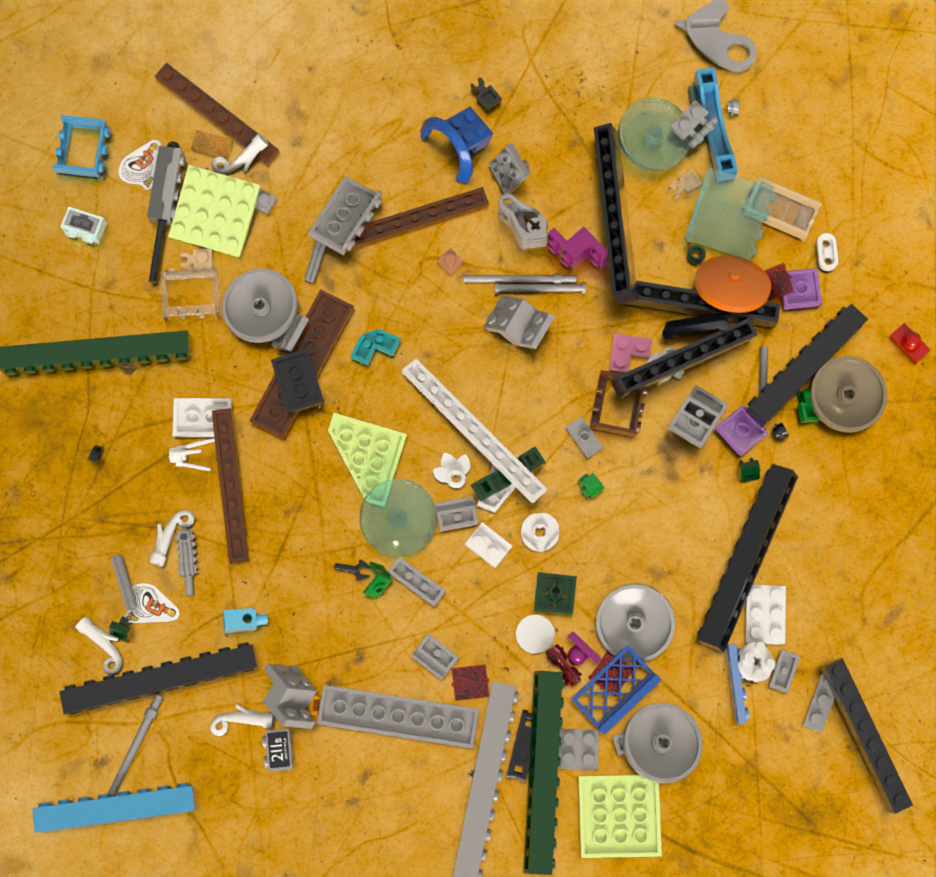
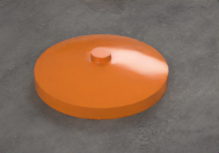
(732, 284)

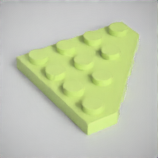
(367, 450)

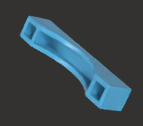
(708, 96)

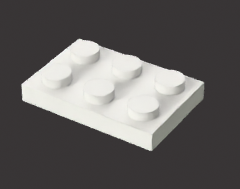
(194, 416)
(765, 615)

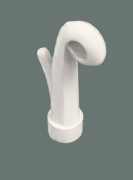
(246, 157)
(164, 537)
(102, 639)
(246, 716)

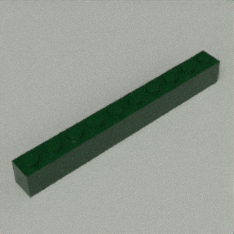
(95, 351)
(543, 772)

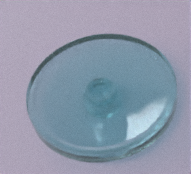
(647, 135)
(398, 517)

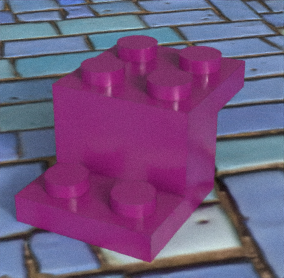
(577, 248)

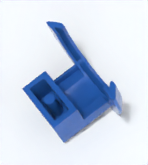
(465, 132)

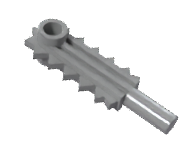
(186, 558)

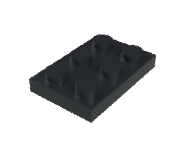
(297, 381)

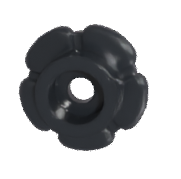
(780, 431)

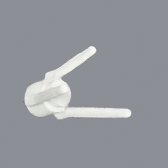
(179, 454)

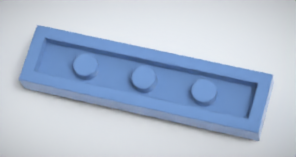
(738, 692)

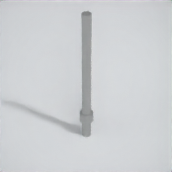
(557, 278)
(150, 714)

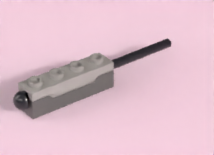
(164, 195)

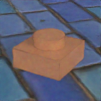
(450, 261)

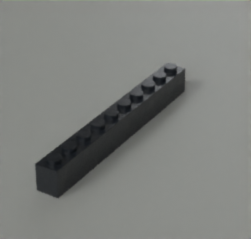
(615, 214)
(747, 557)
(159, 680)

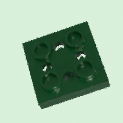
(566, 584)

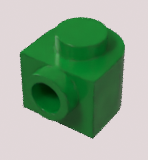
(590, 485)

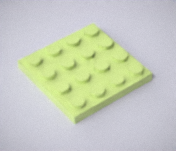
(214, 211)
(619, 817)

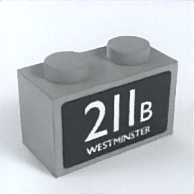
(279, 750)

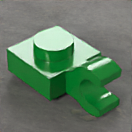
(805, 408)

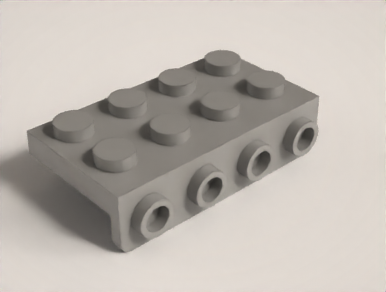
(345, 215)

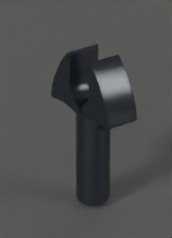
(354, 569)

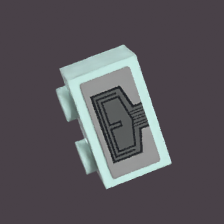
(83, 225)

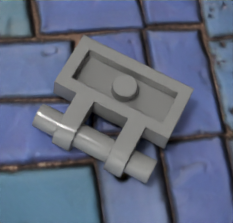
(689, 120)

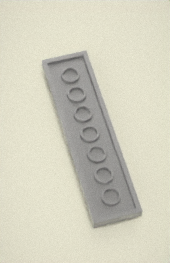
(398, 716)

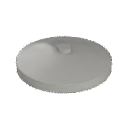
(260, 305)
(637, 618)
(662, 743)

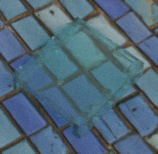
(730, 214)

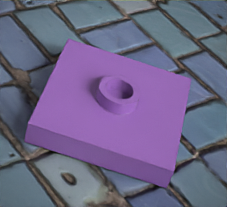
(806, 290)
(741, 431)

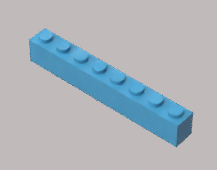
(114, 809)

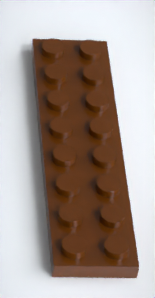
(319, 336)

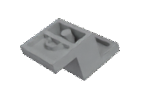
(518, 322)
(698, 416)
(289, 696)

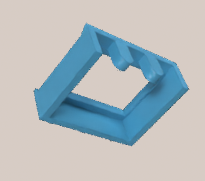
(65, 135)

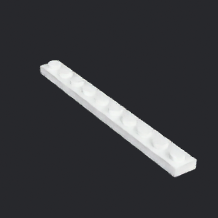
(474, 431)

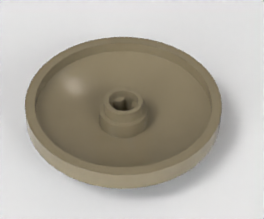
(848, 394)

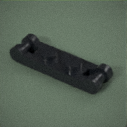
(700, 323)
(521, 750)

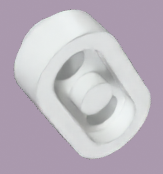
(827, 253)

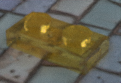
(212, 144)

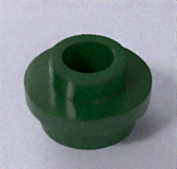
(700, 250)

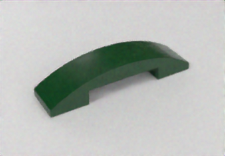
(497, 481)

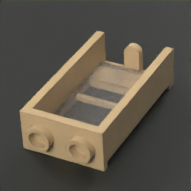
(791, 210)

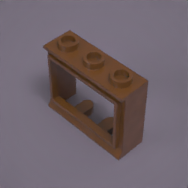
(638, 408)

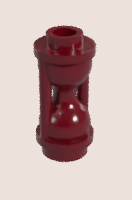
(558, 658)

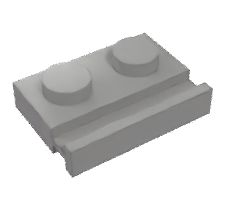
(289, 338)
(456, 514)
(434, 657)

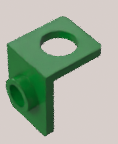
(379, 583)

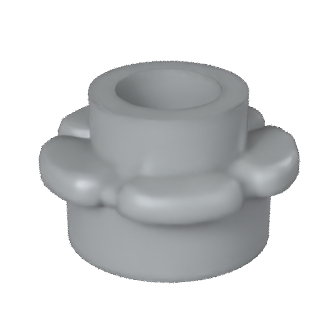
(733, 106)

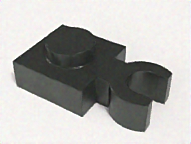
(487, 96)

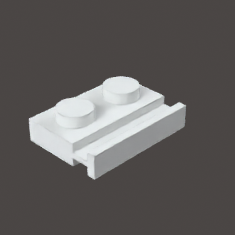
(488, 545)

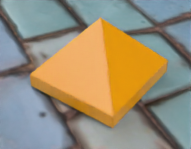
(314, 705)

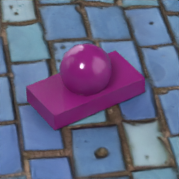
(581, 651)

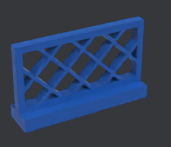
(628, 702)

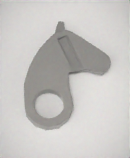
(705, 34)

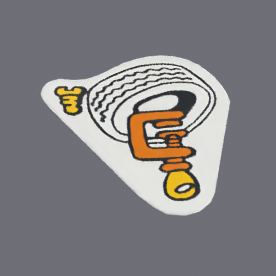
(140, 165)
(151, 606)

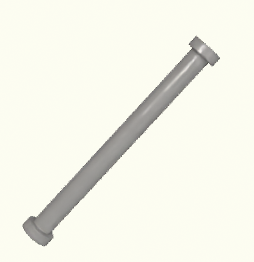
(540, 288)

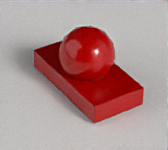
(910, 342)

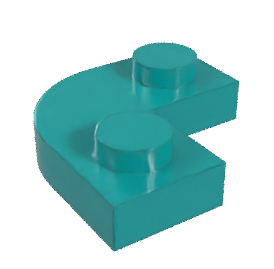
(373, 341)

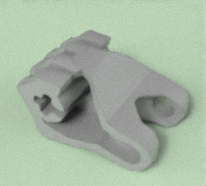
(527, 237)

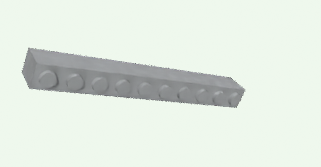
(484, 781)

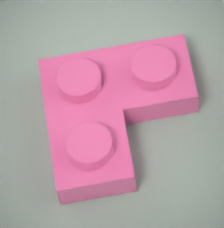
(627, 346)

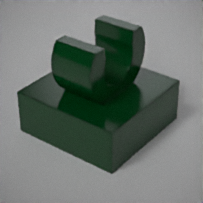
(749, 470)
(121, 629)

